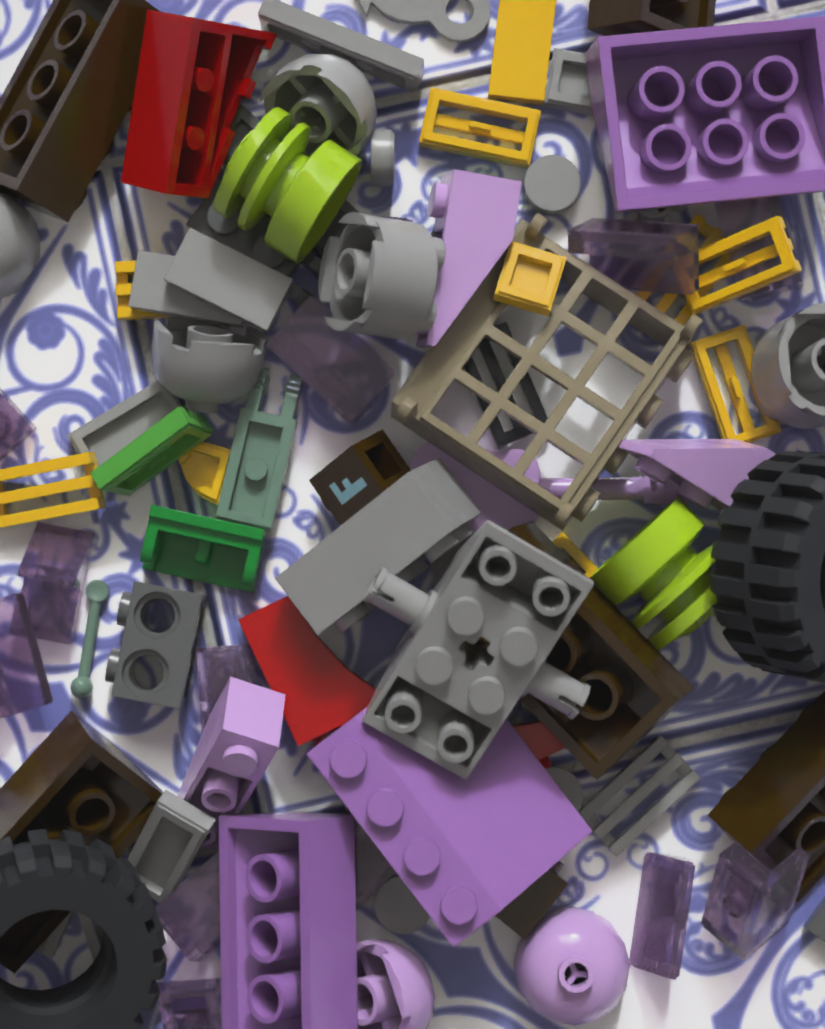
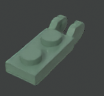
(259, 457)

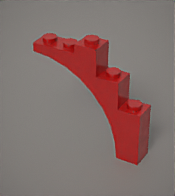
(320, 686)

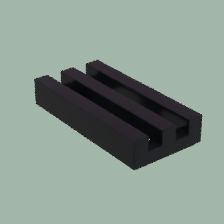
(518, 432)

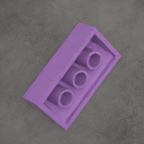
(288, 921)

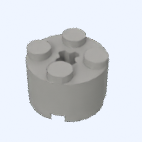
(381, 277)
(791, 369)

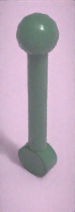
(97, 592)

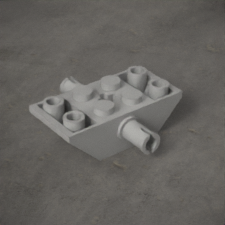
(455, 695)

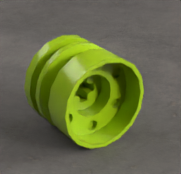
(279, 180)
(664, 573)

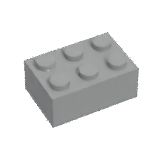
(409, 521)

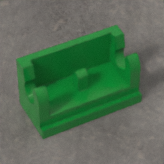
(203, 549)

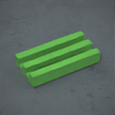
(152, 452)

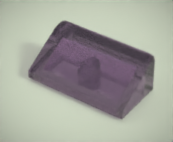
(662, 914)

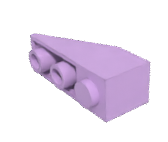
(477, 224)
(701, 467)
(233, 751)

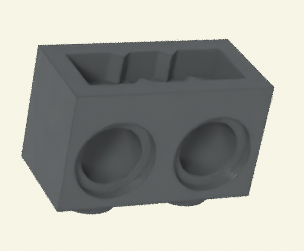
(172, 647)

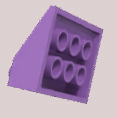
(711, 112)
(453, 839)

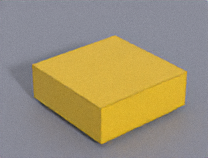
(529, 278)

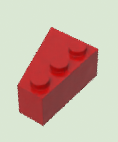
(186, 100)

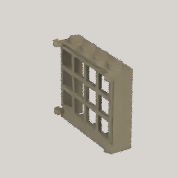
(446, 360)

